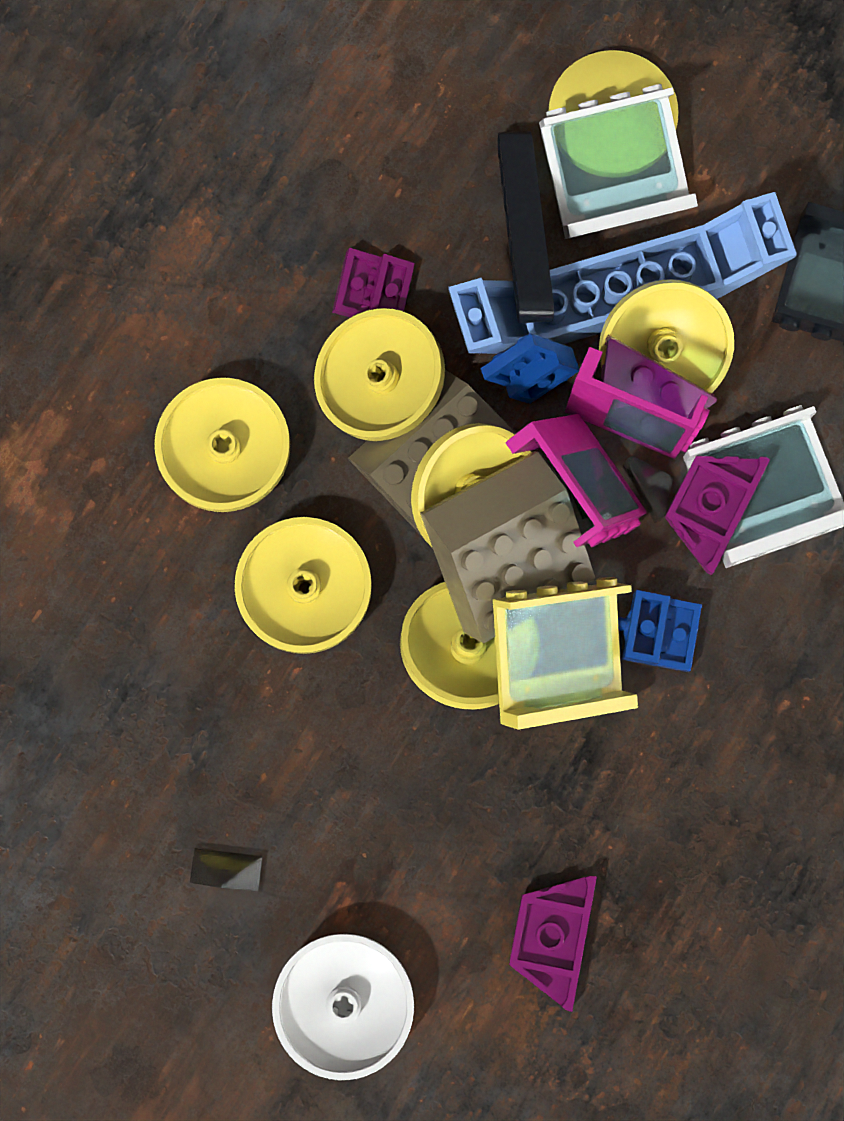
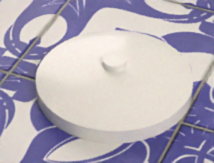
(343, 1006)

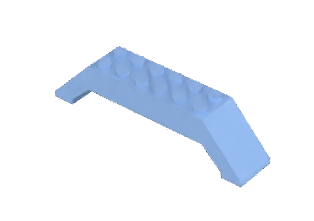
(713, 256)

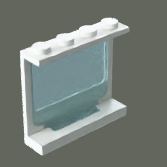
(615, 161)
(796, 492)

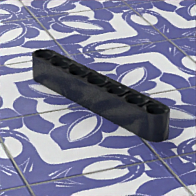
(525, 227)

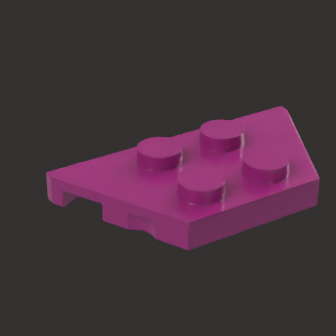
(649, 380)
(713, 504)
(553, 936)

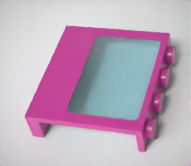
(631, 415)
(586, 473)

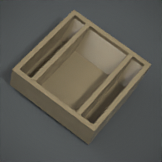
(393, 462)
(505, 537)

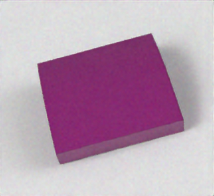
(372, 283)

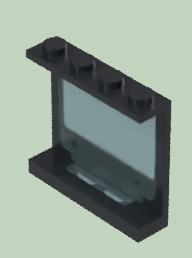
(814, 280)

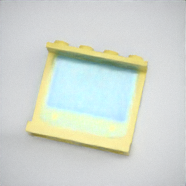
(559, 653)

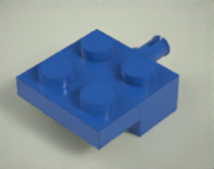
(531, 367)
(660, 631)

